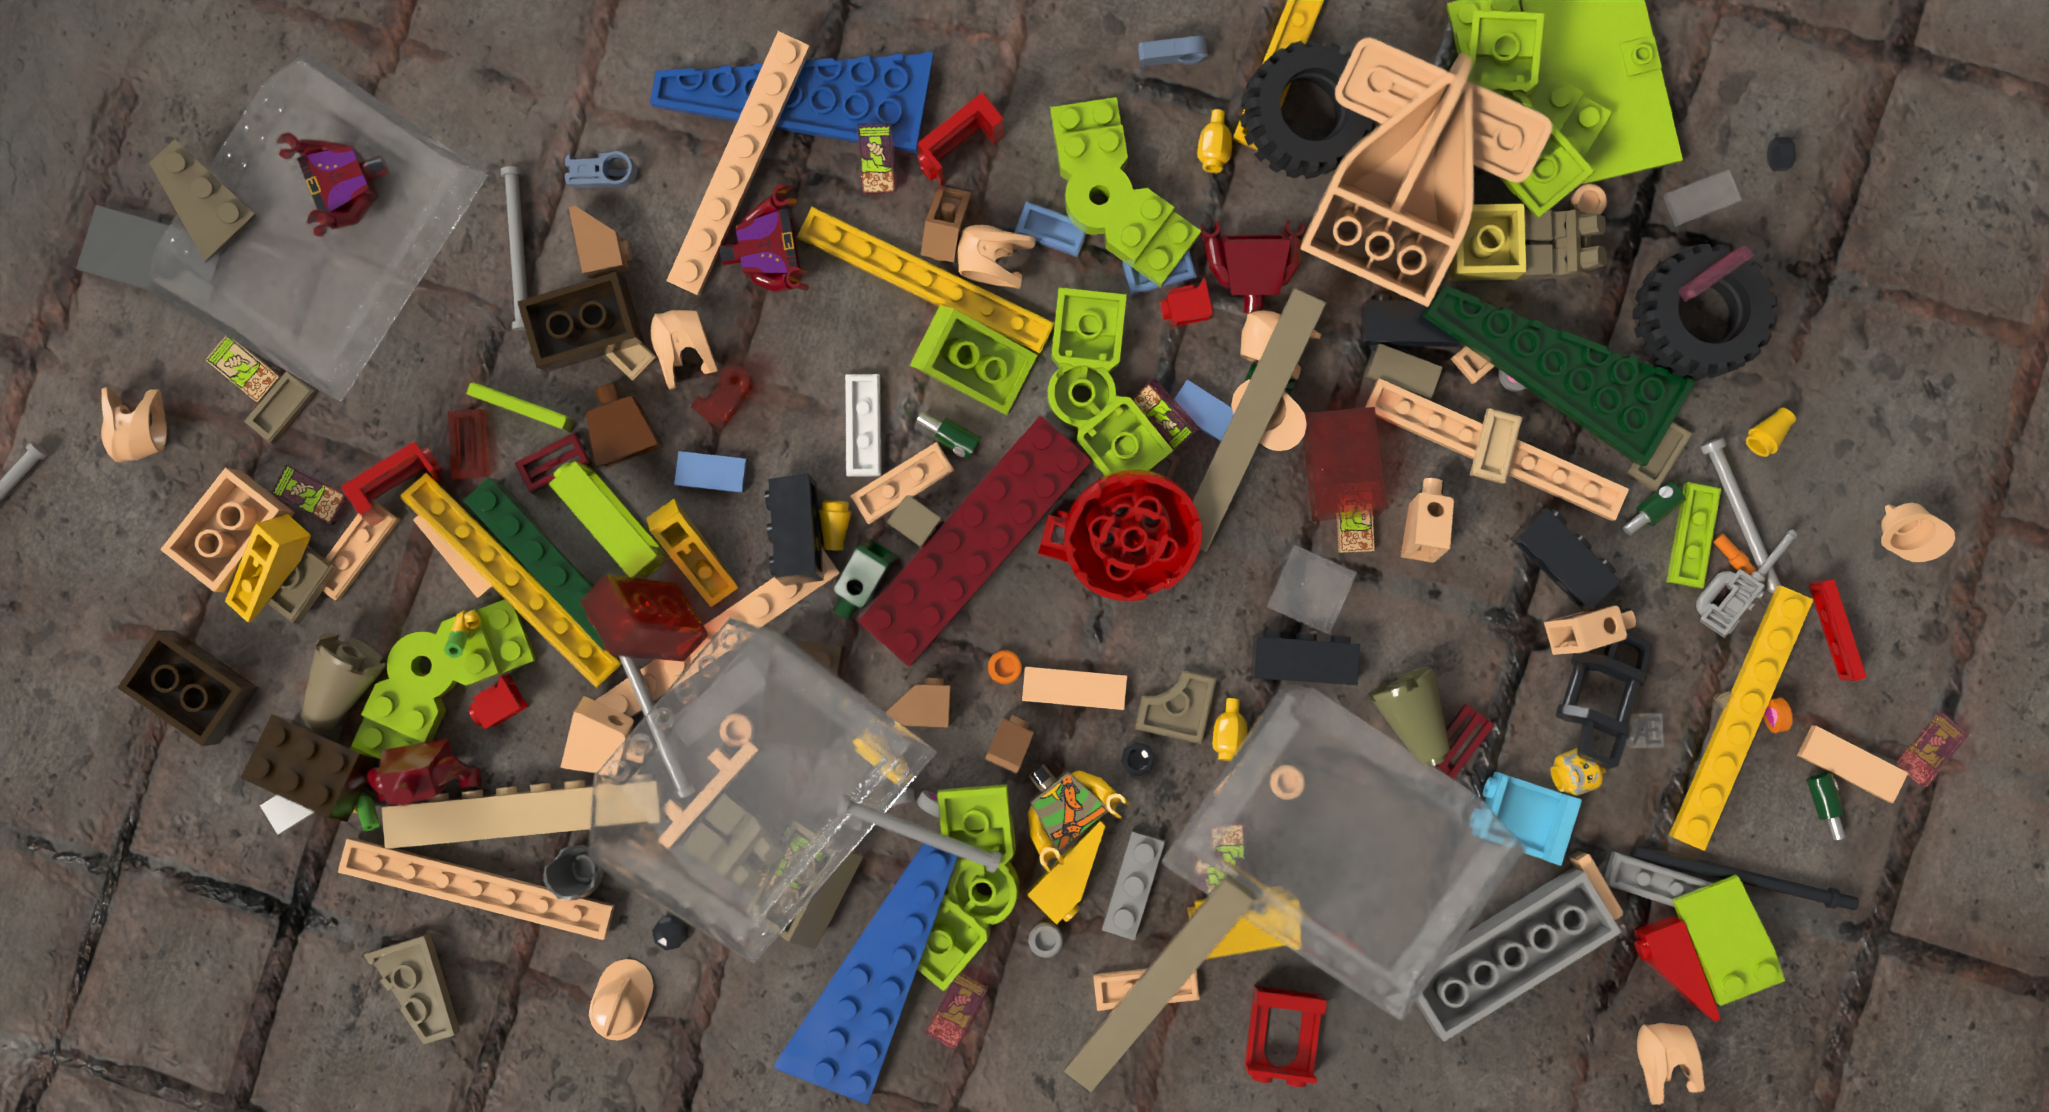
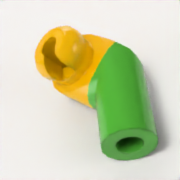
(460, 631)
(367, 812)

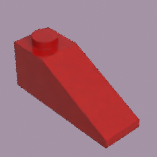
(1672, 955)

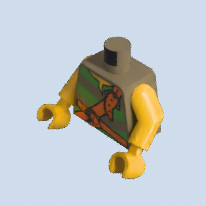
(1066, 808)

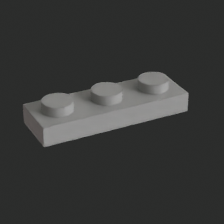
(1132, 885)

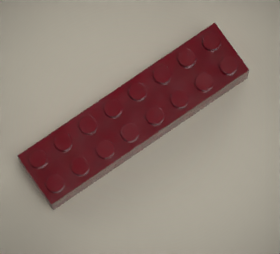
(974, 541)

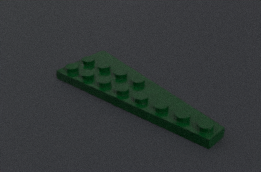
(1597, 388)

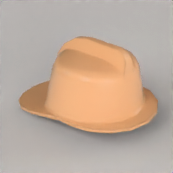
(1285, 426)
(1915, 533)
(621, 999)

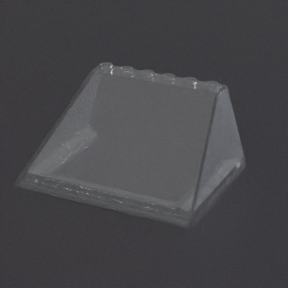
(306, 297)
(737, 787)
(1348, 847)

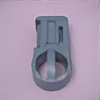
(1184, 51)
(596, 171)

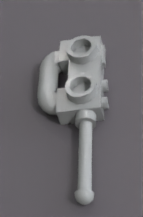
(1743, 593)

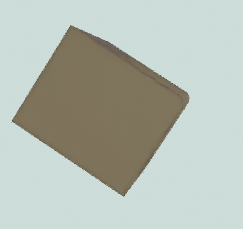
(915, 521)

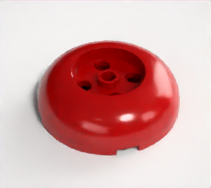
(1141, 555)

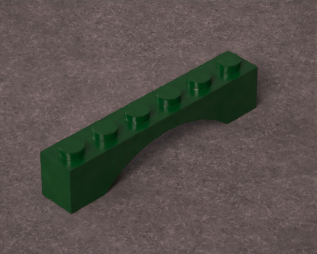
(533, 548)

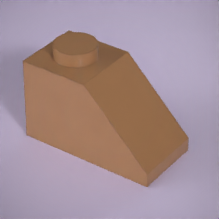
(944, 223)
(598, 246)
(924, 705)
(1010, 743)

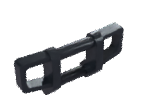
(1592, 719)

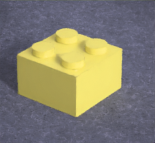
(1491, 245)

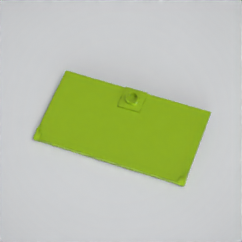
(1616, 62)

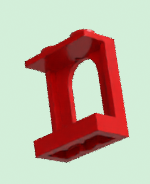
(955, 130)
(386, 476)
(1301, 1069)

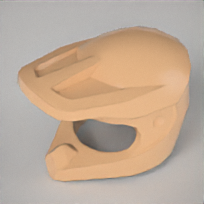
(980, 248)
(674, 332)
(1256, 334)
(129, 434)
(1660, 1050)

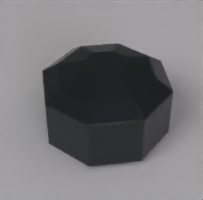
(1781, 154)
(1137, 759)
(670, 932)

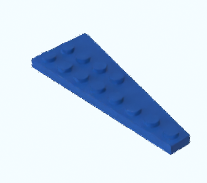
(825, 100)
(857, 1013)

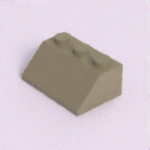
(812, 920)

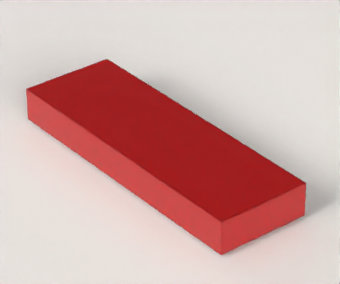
(1837, 630)

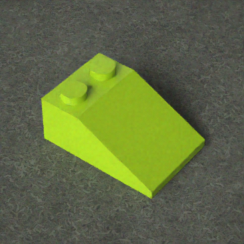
(973, 359)
(1729, 940)

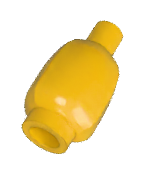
(1215, 143)
(1229, 731)

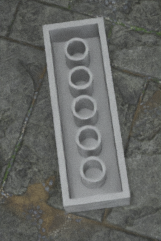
(1516, 952)

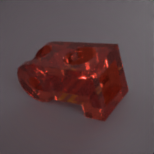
(726, 398)

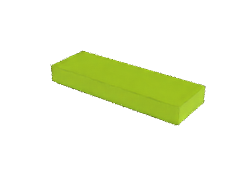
(520, 406)
(1694, 535)

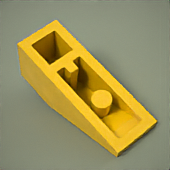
(691, 552)
(267, 561)
(1063, 887)

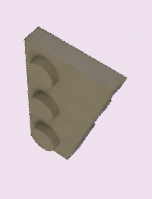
(200, 199)
(417, 981)

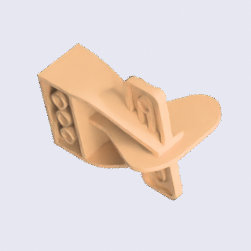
(1408, 184)

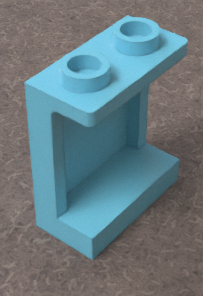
(1533, 814)

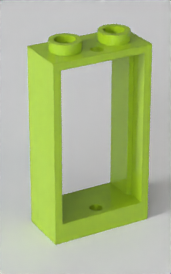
(608, 520)

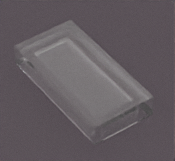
(1702, 198)

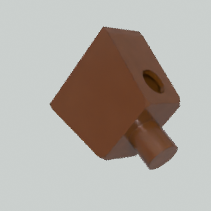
(619, 428)

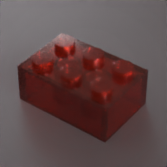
(1344, 464)
(643, 618)

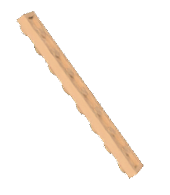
(739, 163)
(1527, 462)
(755, 609)
(474, 888)

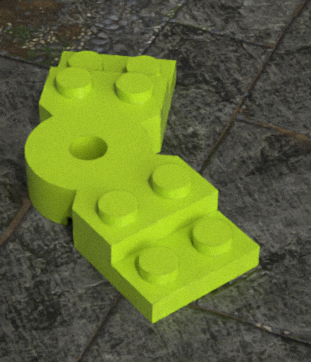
(1507, 63)
(1558, 100)
(1136, 222)
(1085, 351)
(409, 705)
(963, 921)

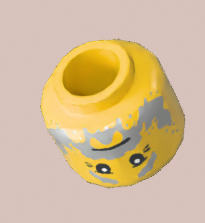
(1576, 774)

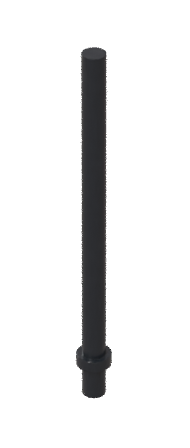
(1831, 897)

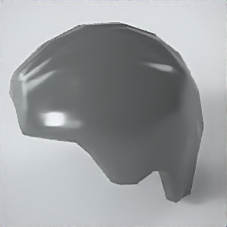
(572, 873)

